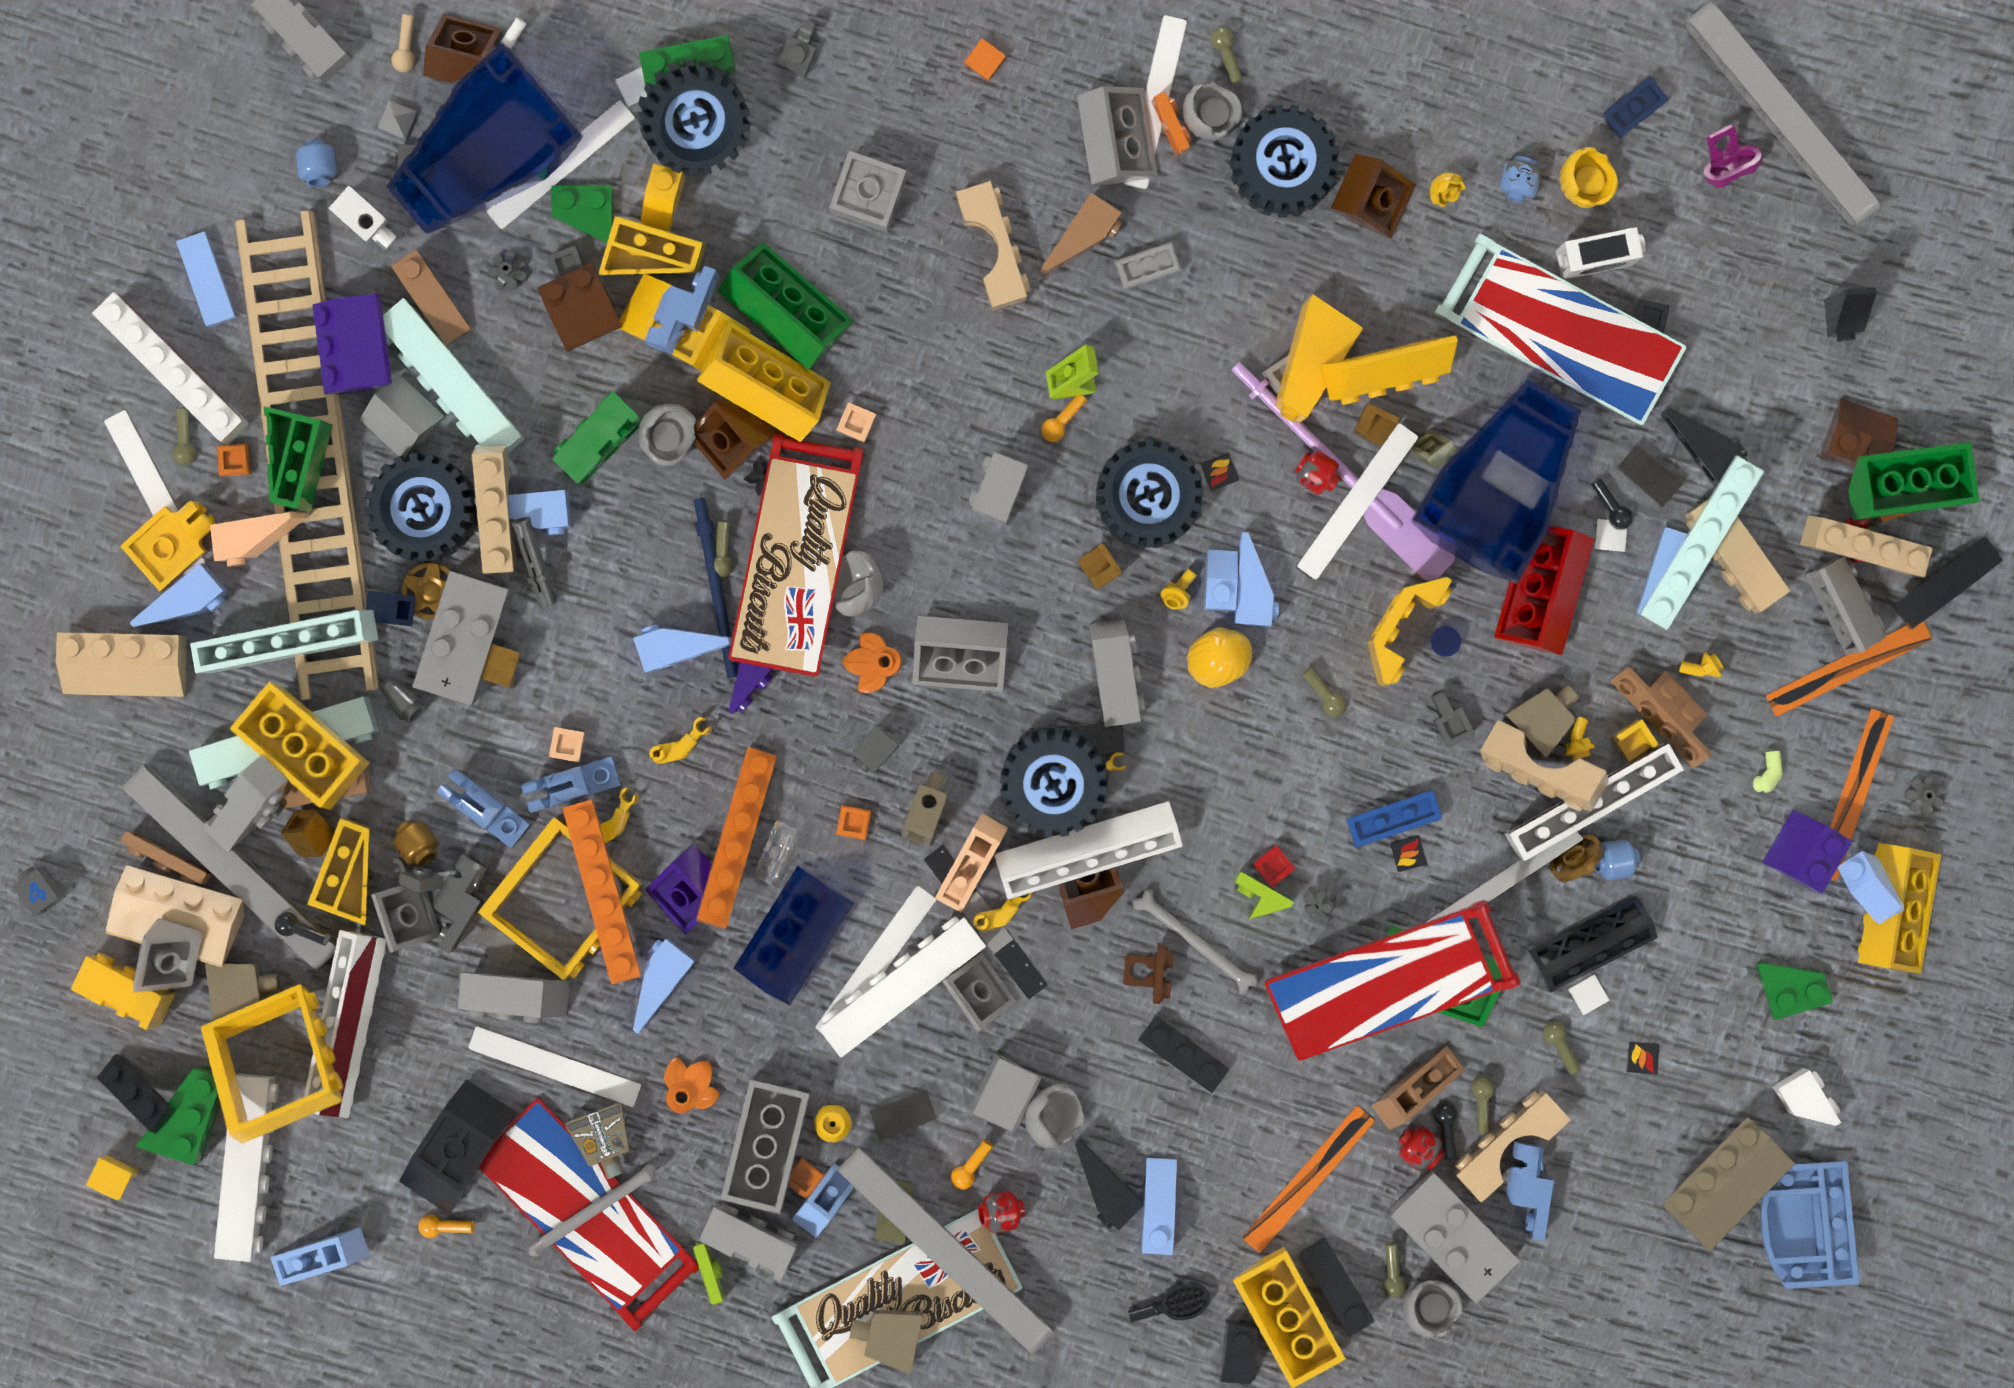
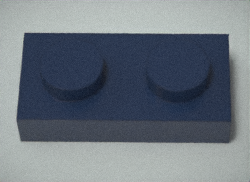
(1635, 107)

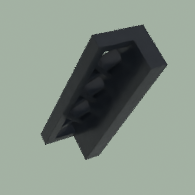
(1597, 948)

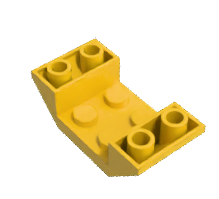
(693, 345)
(1385, 662)

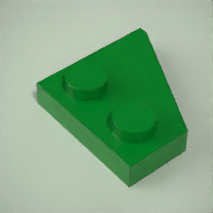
(584, 208)
(1792, 989)

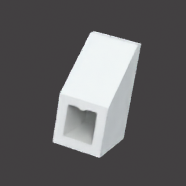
(1804, 1097)

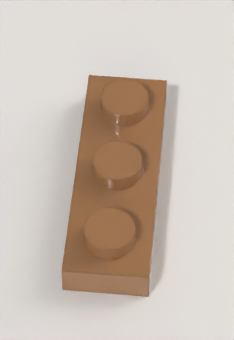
(165, 858)

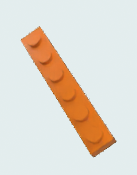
(736, 838)
(602, 891)

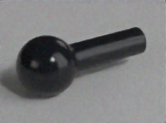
(1620, 516)
(288, 925)
(1445, 1115)

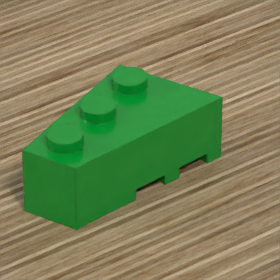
(597, 438)
(295, 457)
(190, 1125)

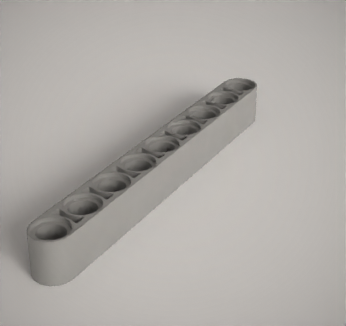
(1782, 114)
(229, 867)
(945, 1250)

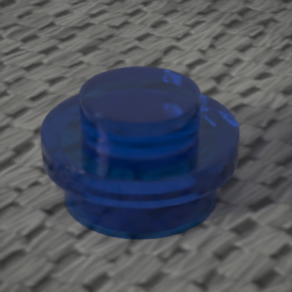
(1445, 641)

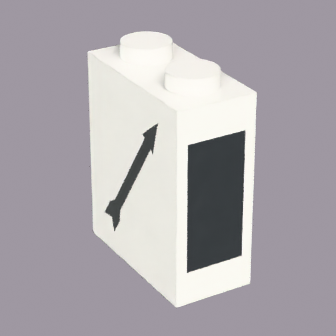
(1600, 253)

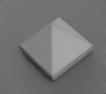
(397, 120)

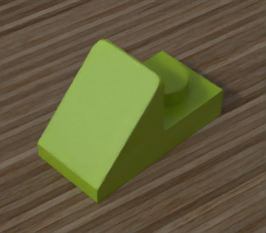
(1073, 374)
(1268, 901)

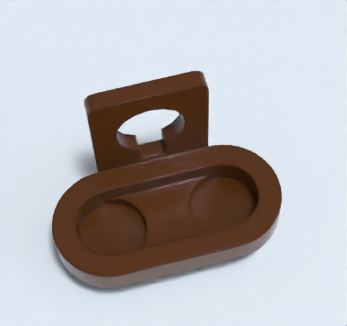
(1159, 964)

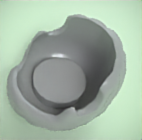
(1211, 111)
(667, 433)
(858, 584)
(1053, 1116)
(1432, 1308)

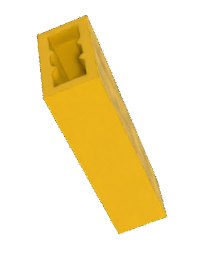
(1319, 339)

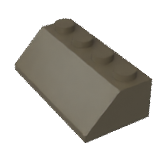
(1728, 1184)

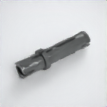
(538, 574)

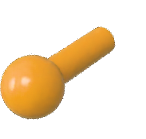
(1053, 428)
(963, 1176)
(431, 1226)

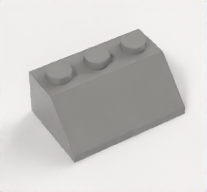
(1117, 135)
(1846, 605)
(960, 653)

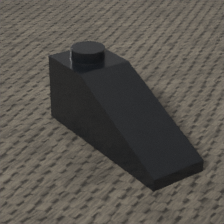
(1849, 313)
(1706, 446)
(1110, 1193)
(1337, 1287)

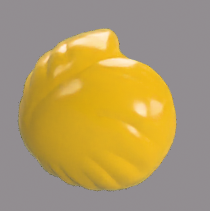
(1588, 178)
(1219, 657)

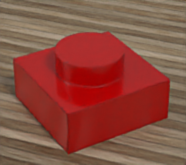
(1273, 866)

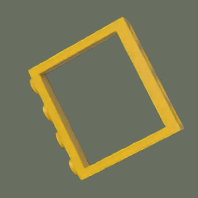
(514, 878)
(229, 1093)

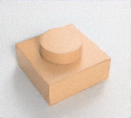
(856, 422)
(567, 744)

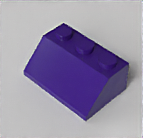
(352, 344)

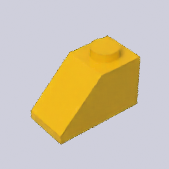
(662, 197)

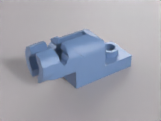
(681, 310)
(573, 784)
(485, 809)
(1530, 1189)

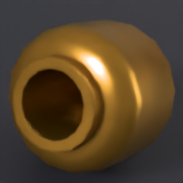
(416, 843)

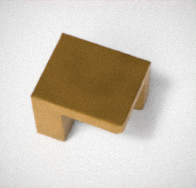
(1375, 425)
(1100, 566)
(500, 666)
(308, 833)

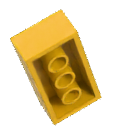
(299, 745)

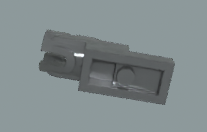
(458, 900)

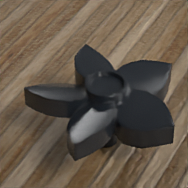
(757, 478)

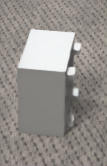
(868, 191)
(999, 488)

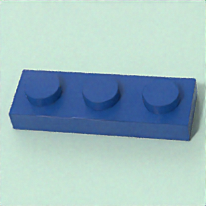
(1393, 818)

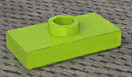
(710, 1271)

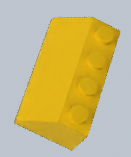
(1389, 368)
(764, 381)
(1903, 938)
(1288, 1317)

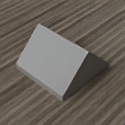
(401, 416)
(405, 917)
(167, 957)
(979, 991)
(1004, 1093)

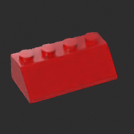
(1543, 602)

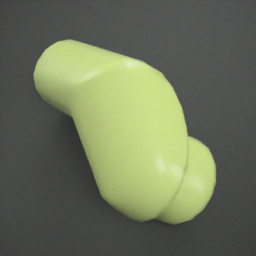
(1772, 775)

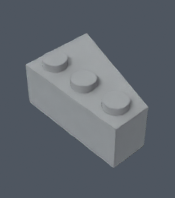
(302, 37)
(1116, 672)
(249, 804)
(513, 996)
(749, 1239)

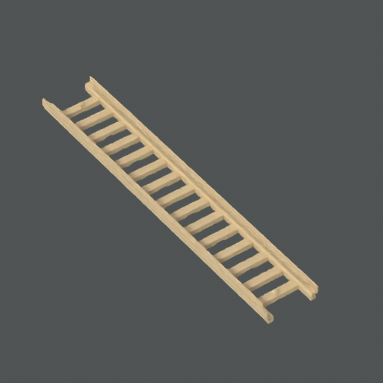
(337, 451)

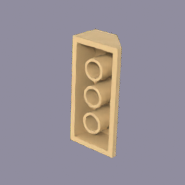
(121, 664)
(146, 896)

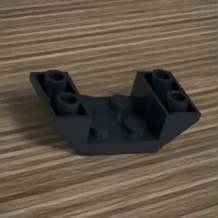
(456, 1146)

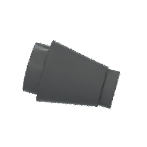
(403, 701)

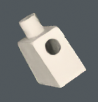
(352, 208)

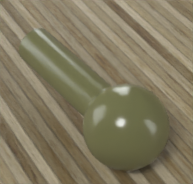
(1222, 40)
(183, 451)
(723, 563)
(1333, 703)
(1555, 1033)
(1483, 1089)
(1394, 1285)

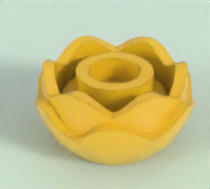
(1446, 188)
(839, 1116)

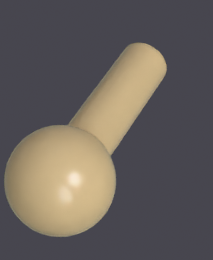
(403, 58)

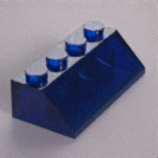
(793, 935)

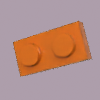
(1176, 134)

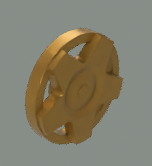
(426, 588)
(1577, 860)

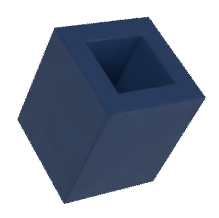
(391, 608)

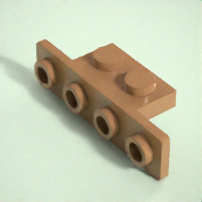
(1667, 710)

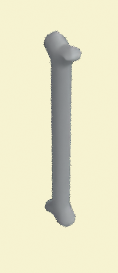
(1148, 903)
(539, 1245)

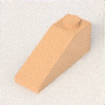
(250, 537)
(971, 862)

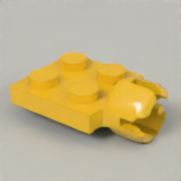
(169, 543)

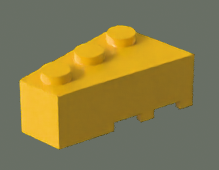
(648, 250)
(344, 873)
(113, 986)

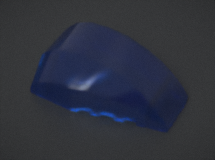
(484, 144)
(1482, 521)

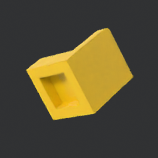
(1634, 740)
(111, 1177)

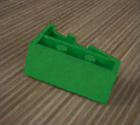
(715, 51)

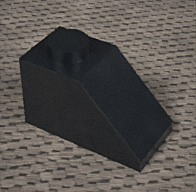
(1239, 1352)

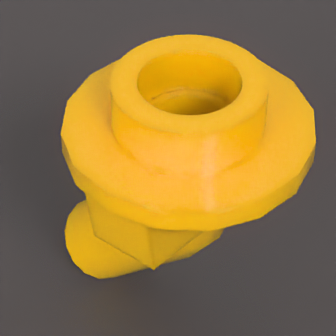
(1175, 594)
(1709, 666)
(1579, 746)

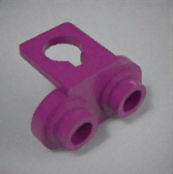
(1732, 161)

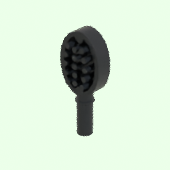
(1178, 1302)

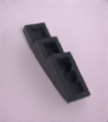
(1947, 582)

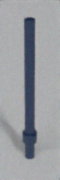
(705, 530)

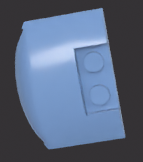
(1811, 1227)

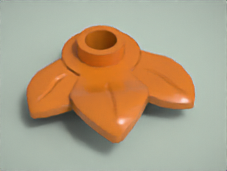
(868, 662)
(692, 1082)

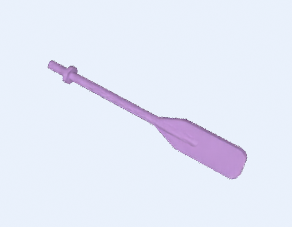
(1386, 515)

